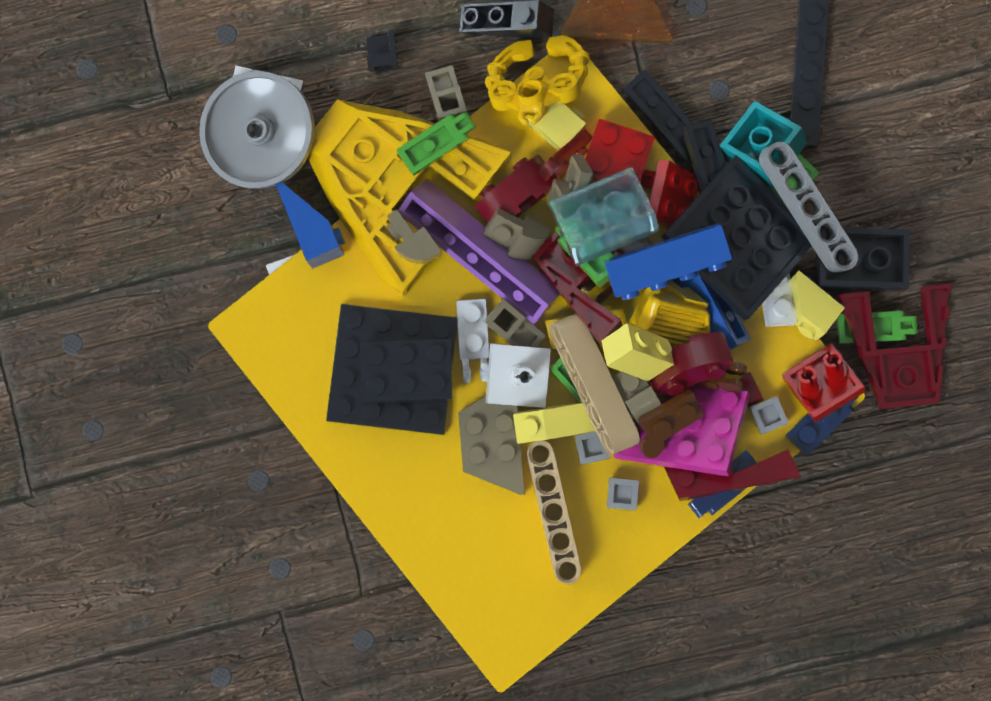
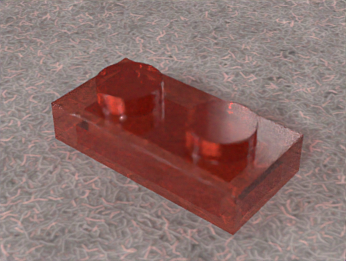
(559, 162)

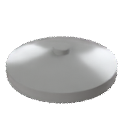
(257, 130)

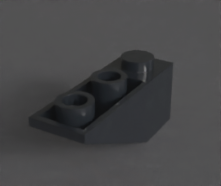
(508, 19)

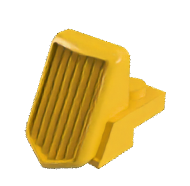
(672, 313)

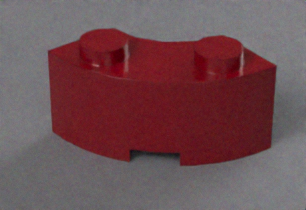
(517, 191)
(697, 361)

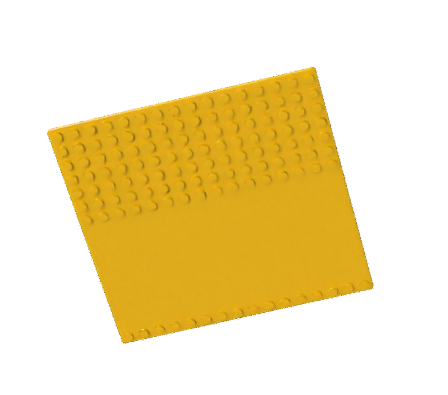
(457, 538)

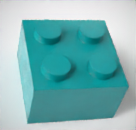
(758, 130)

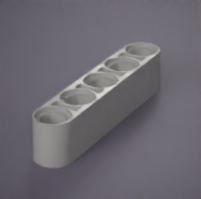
(821, 213)

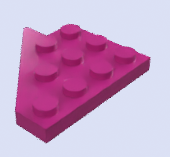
(706, 443)

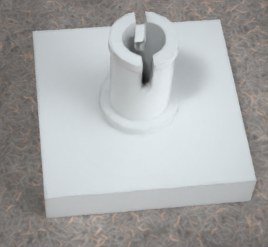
(517, 375)

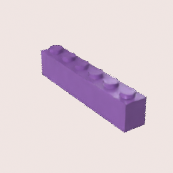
(464, 241)

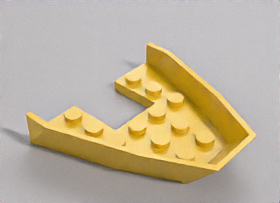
(367, 178)

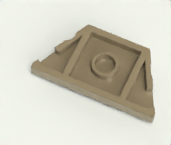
(491, 445)

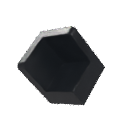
(382, 53)

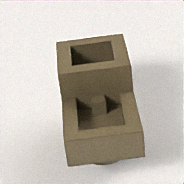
(445, 92)
(577, 177)
(520, 236)
(416, 246)
(513, 326)
(636, 395)

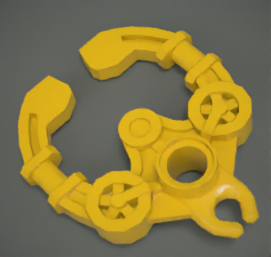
(535, 91)

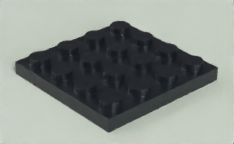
(758, 231)
(376, 324)

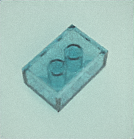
(604, 216)

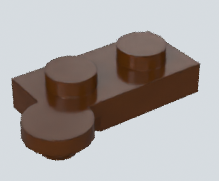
(667, 421)

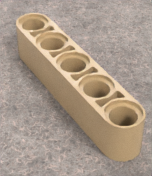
(594, 384)
(557, 497)

